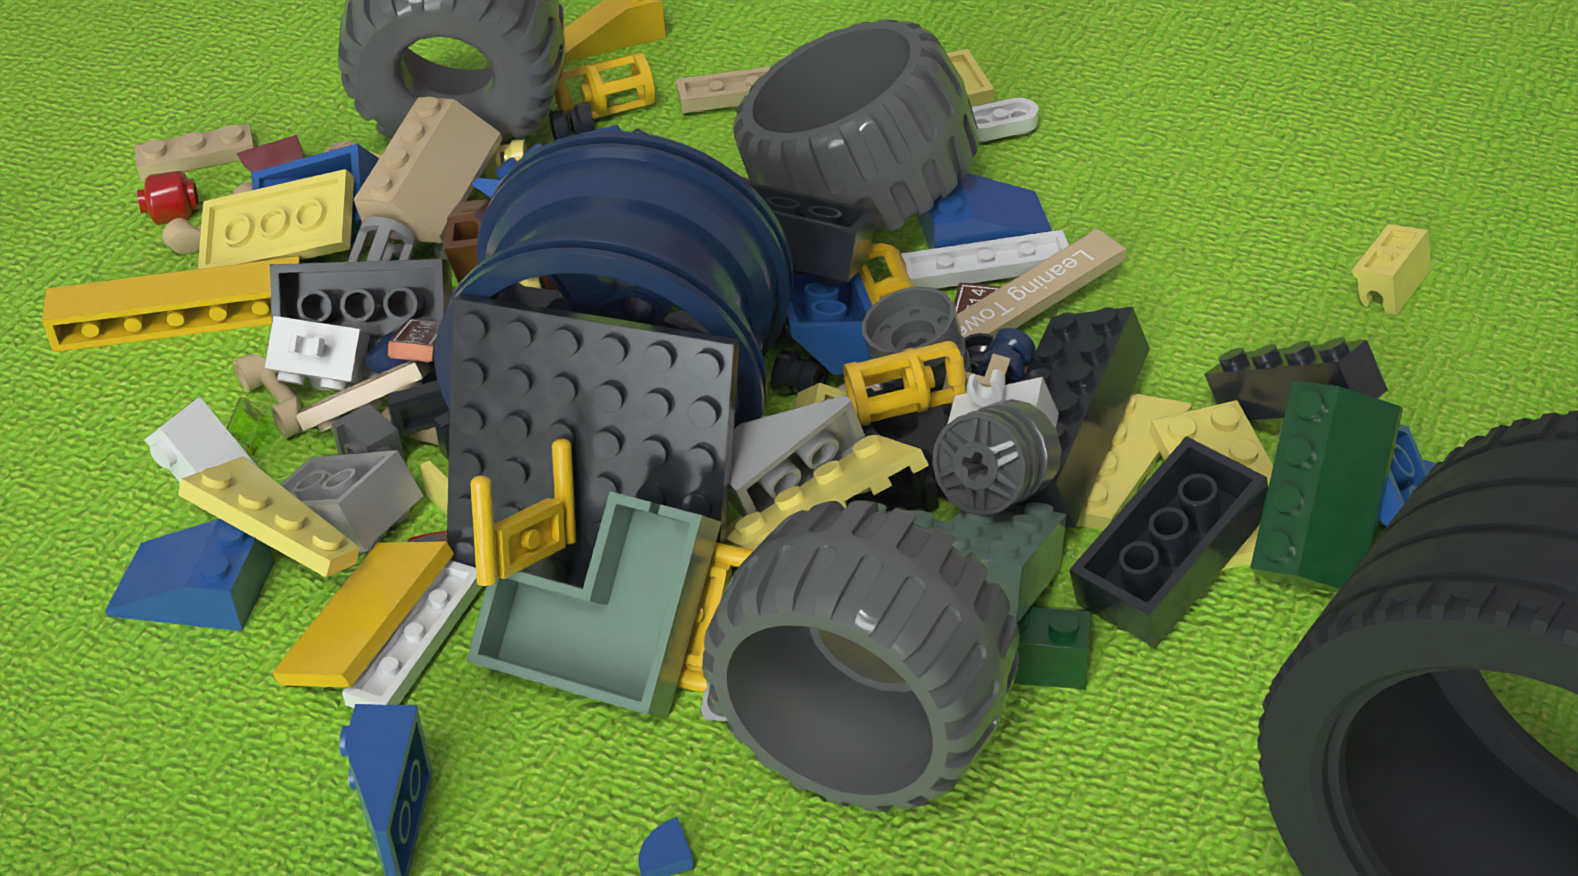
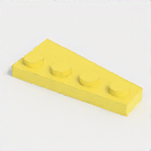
(1128, 459)
(856, 473)
(270, 513)

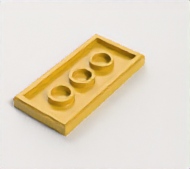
(363, 614)

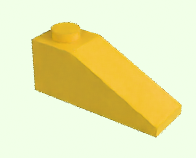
(613, 27)

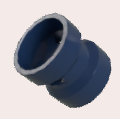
(1013, 345)

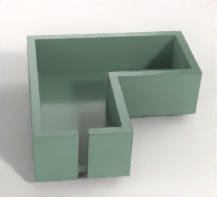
(1016, 545)
(626, 626)

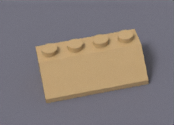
(428, 167)

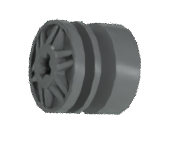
(914, 320)
(996, 456)

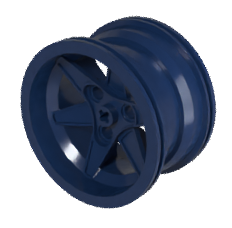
(626, 235)

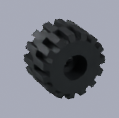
(919, 431)

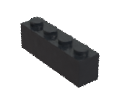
(1264, 376)

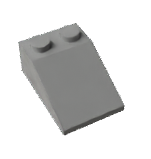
(787, 450)
(357, 493)

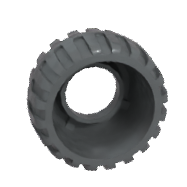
(516, 36)
(861, 121)
(862, 656)

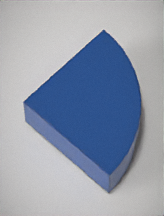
(665, 851)

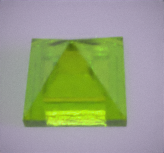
(248, 425)

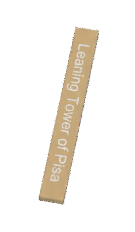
(1040, 287)

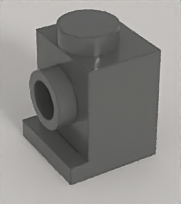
(365, 432)

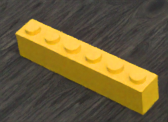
(159, 305)

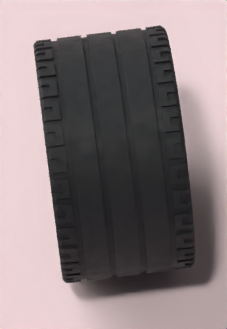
(1380, 724)

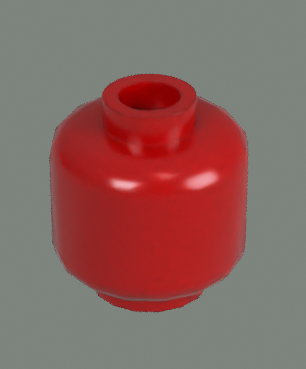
(168, 197)

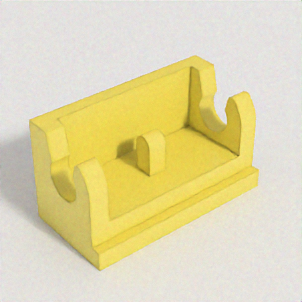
(1394, 266)

